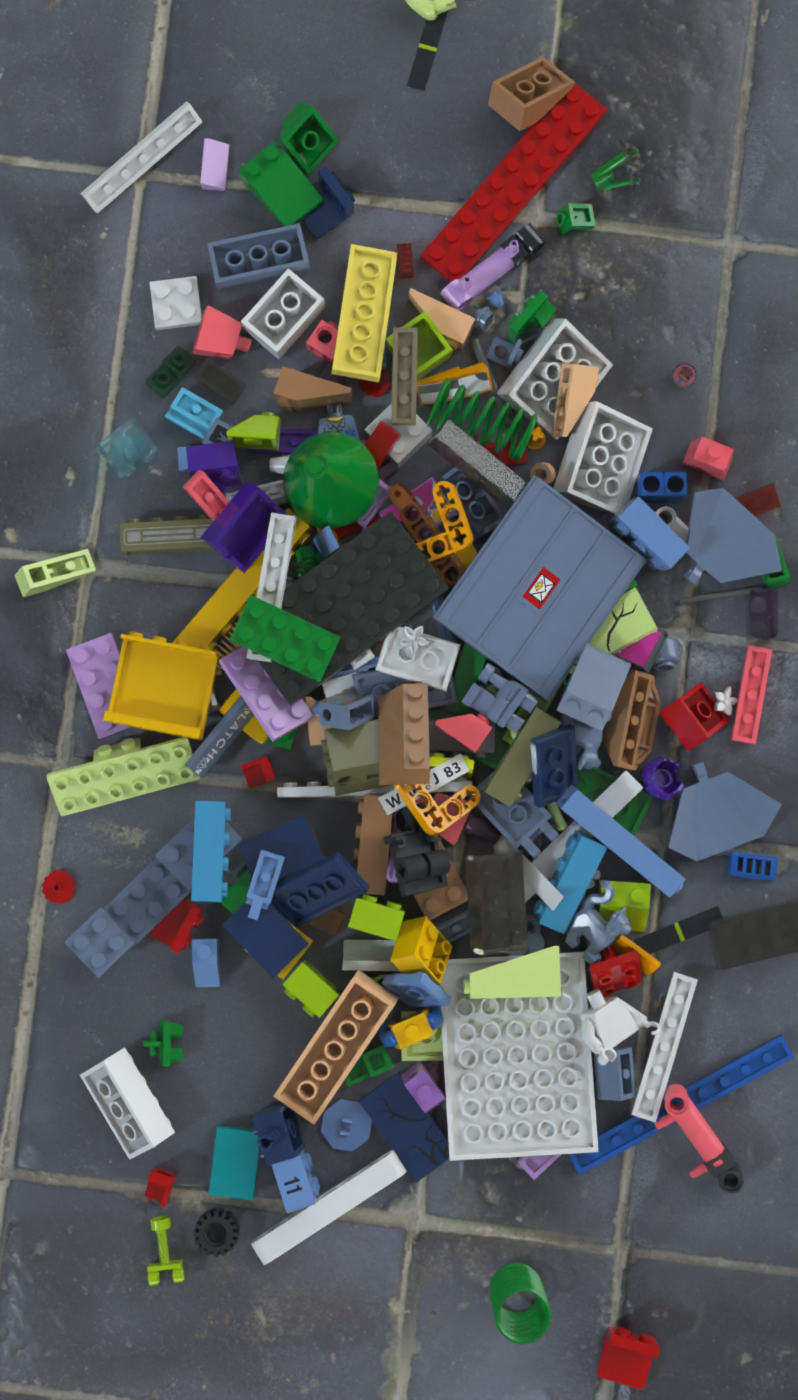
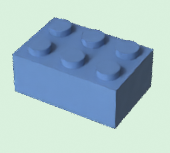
(648, 535)

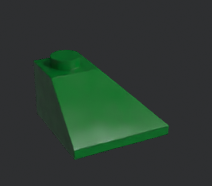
(307, 136)

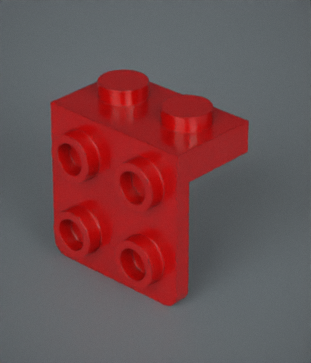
(178, 926)
(627, 1357)

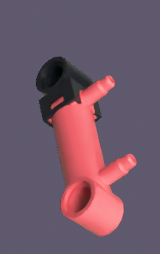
(714, 1153)

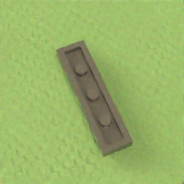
(404, 376)

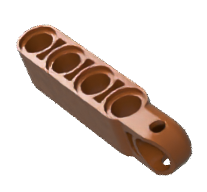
(404, 504)

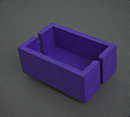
(242, 527)

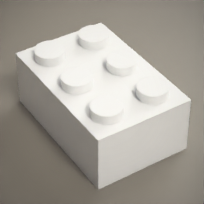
(283, 314)

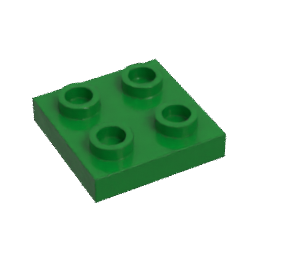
(536, 312)

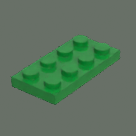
(285, 638)

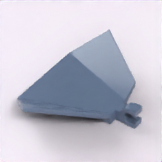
(728, 540)
(719, 815)

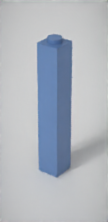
(621, 841)

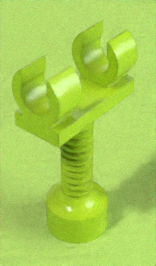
(160, 1225)

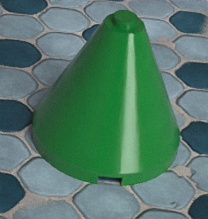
(331, 480)

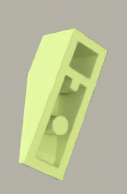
(54, 572)

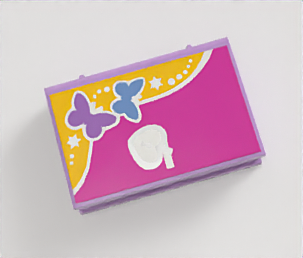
(425, 497)

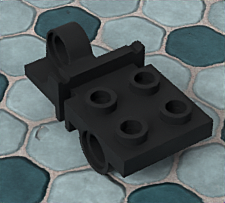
(417, 856)

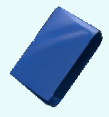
(658, 496)

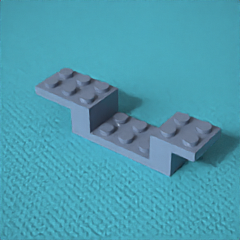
(140, 905)

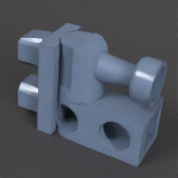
(503, 704)

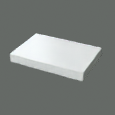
(429, 665)

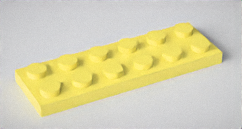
(364, 313)

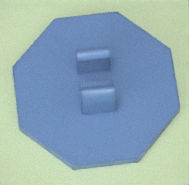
(346, 1125)

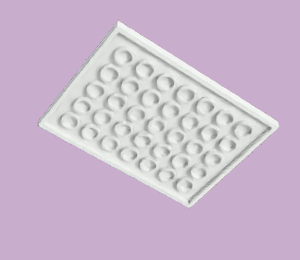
(517, 1068)

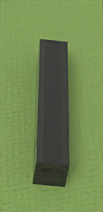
(477, 464)

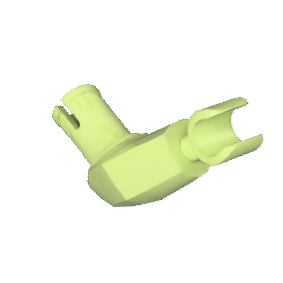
(430, 9)

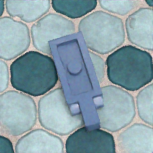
(263, 882)

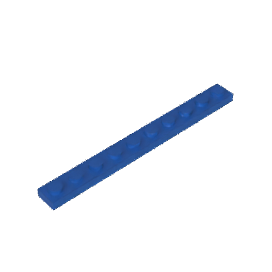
(701, 1092)

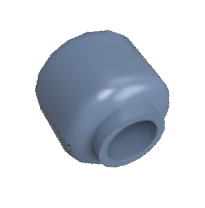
(668, 656)

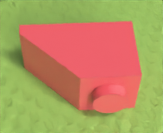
(466, 729)

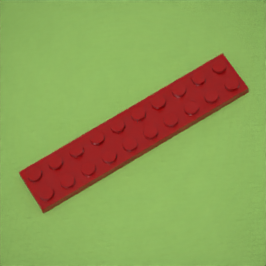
(513, 184)

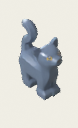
(587, 738)
(594, 927)

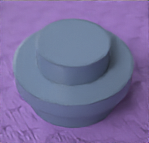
(483, 318)

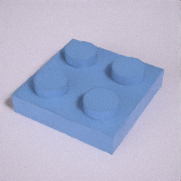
(416, 990)

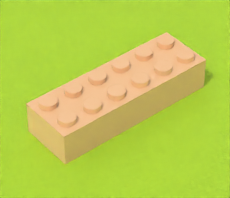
(336, 1047)

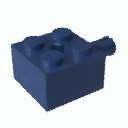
(277, 1133)

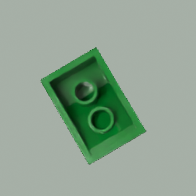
(280, 185)

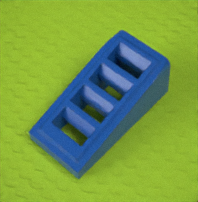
(733, 865)

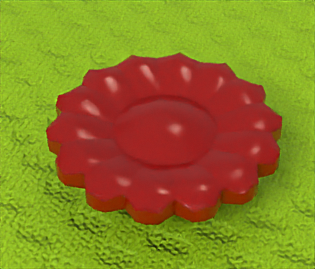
(376, 388)
(58, 887)

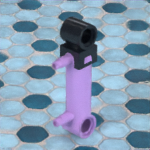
(509, 256)

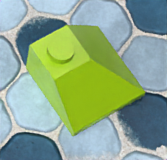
(257, 432)

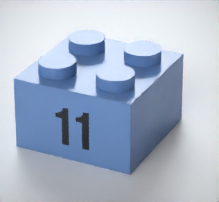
(296, 1182)

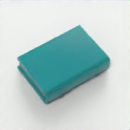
(234, 1163)

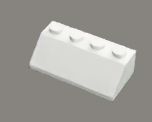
(127, 1103)

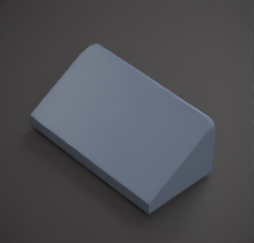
(454, 922)

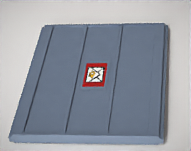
(540, 588)

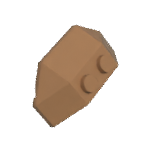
(633, 721)

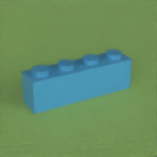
(209, 851)
(571, 879)

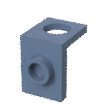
(514, 352)

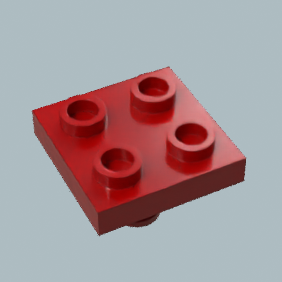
(615, 972)

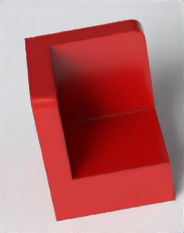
(258, 772)
(160, 1185)

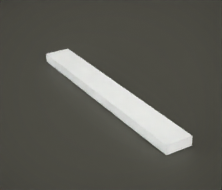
(610, 801)

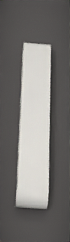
(328, 1207)

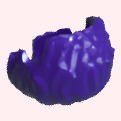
(660, 778)

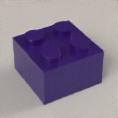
(218, 462)

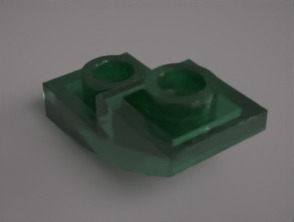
(171, 372)

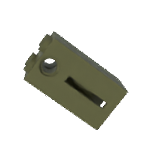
(352, 758)

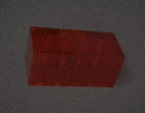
(405, 260)

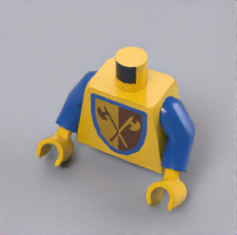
(411, 1028)

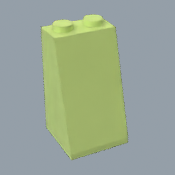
(518, 978)

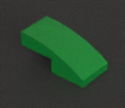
(369, 1065)

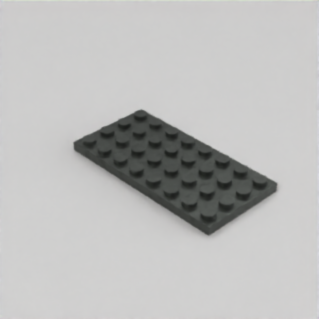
(360, 596)

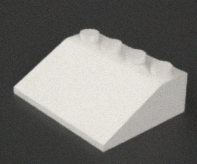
(537, 375)
(602, 458)

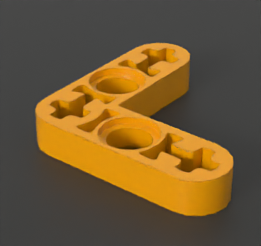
(448, 537)
(438, 812)

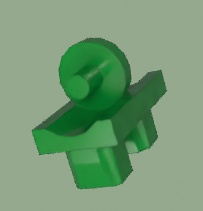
(166, 1053)

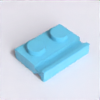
(193, 413)

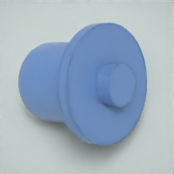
(496, 299)

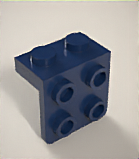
(334, 209)

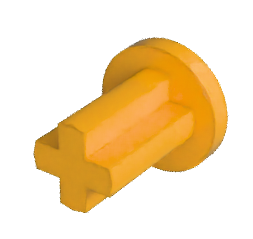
(537, 439)

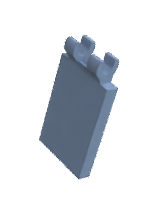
(520, 822)

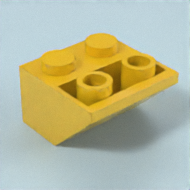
(421, 949)

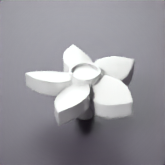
(414, 638)
(724, 701)

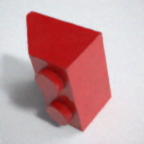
(694, 716)

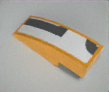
(474, 377)

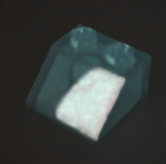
(127, 448)

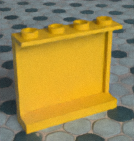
(163, 686)

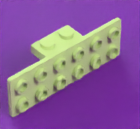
(121, 773)

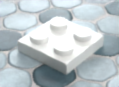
(176, 303)

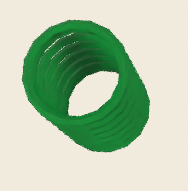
(441, 419)
(521, 1326)

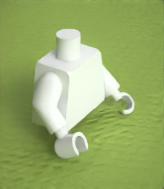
(609, 1023)

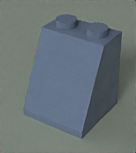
(593, 687)

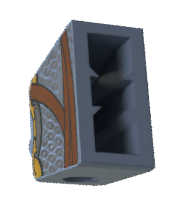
(336, 712)

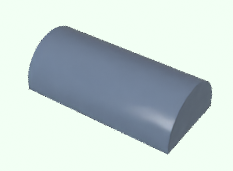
(258, 256)

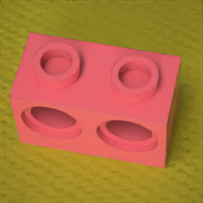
(323, 350)

